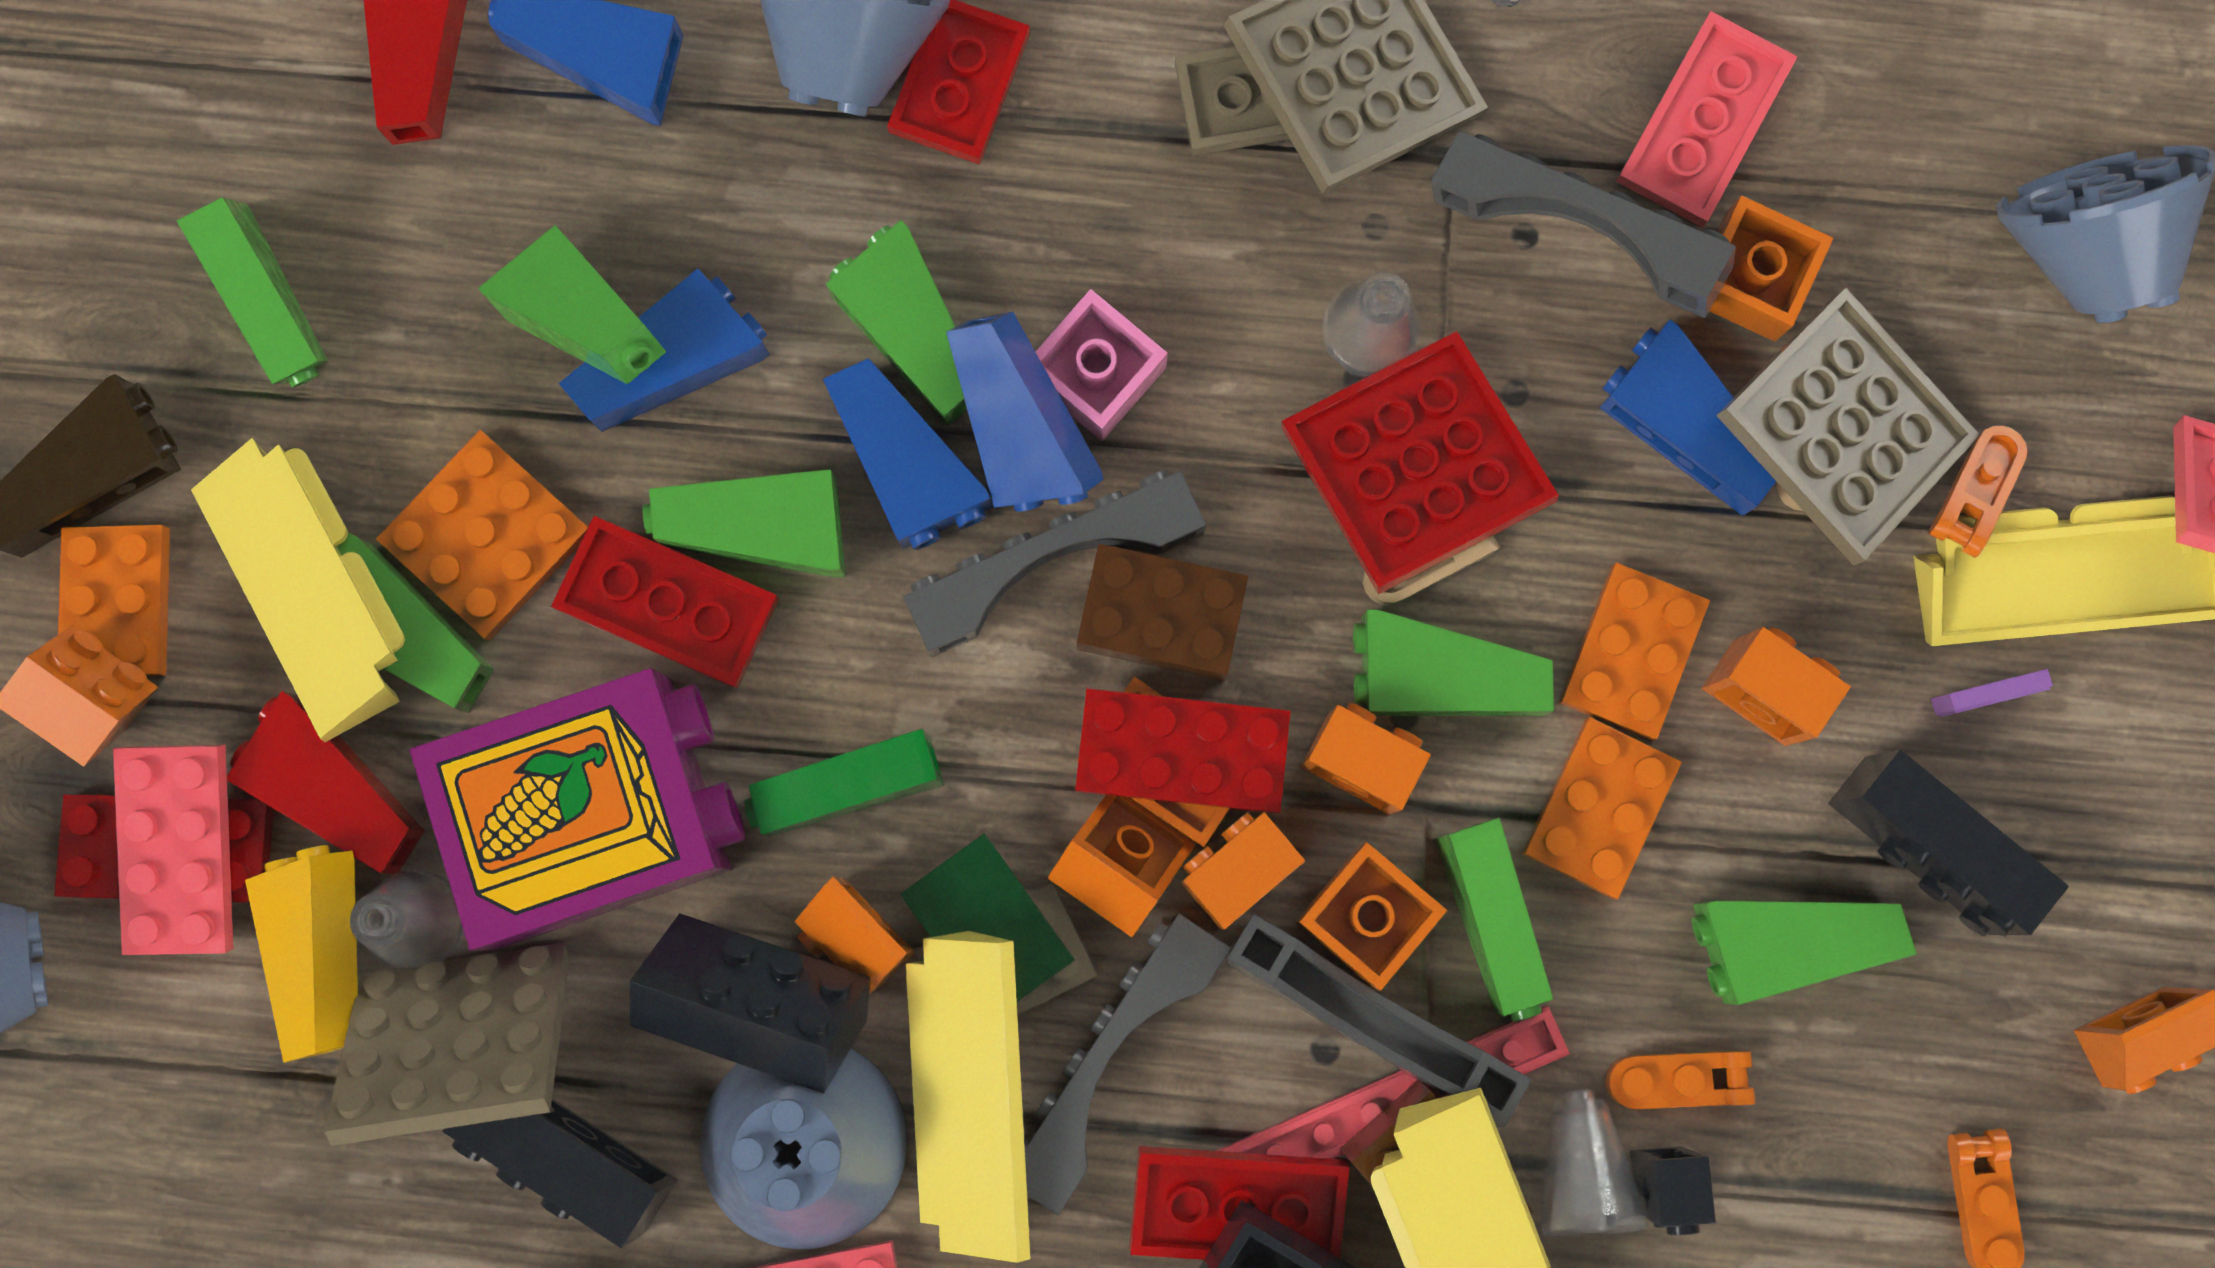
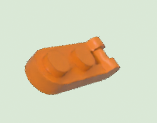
(1981, 488)
(1680, 1080)
(1986, 1200)

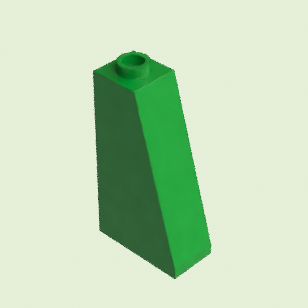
(844, 784)

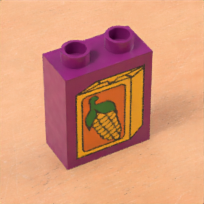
(576, 808)

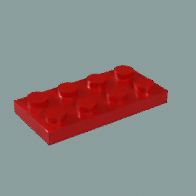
(665, 602)
(1183, 751)
(90, 856)
(1191, 1194)

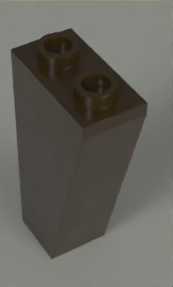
(85, 466)

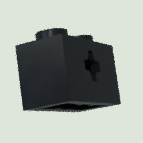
(1674, 1188)

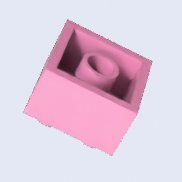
(1100, 363)

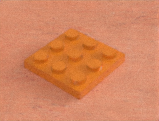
(484, 535)

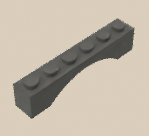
(1492, 182)
(1148, 519)
(1176, 969)
(1373, 1020)

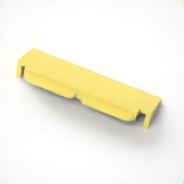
(2054, 576)
(309, 598)
(969, 1095)
(1454, 1190)

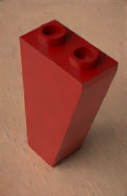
(412, 64)
(323, 787)

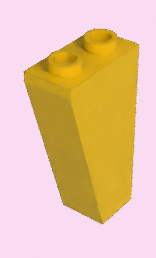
(307, 947)

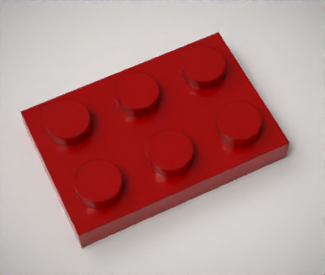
(959, 81)

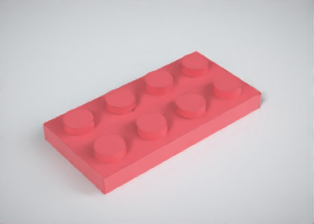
(1706, 119)
(173, 849)

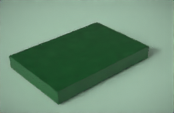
(984, 896)

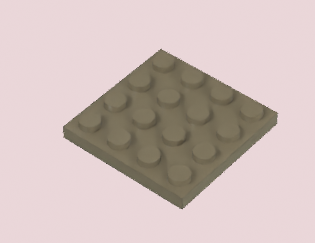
(1354, 79)
(1848, 426)
(450, 1045)

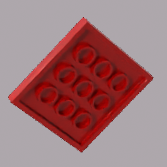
(1419, 462)

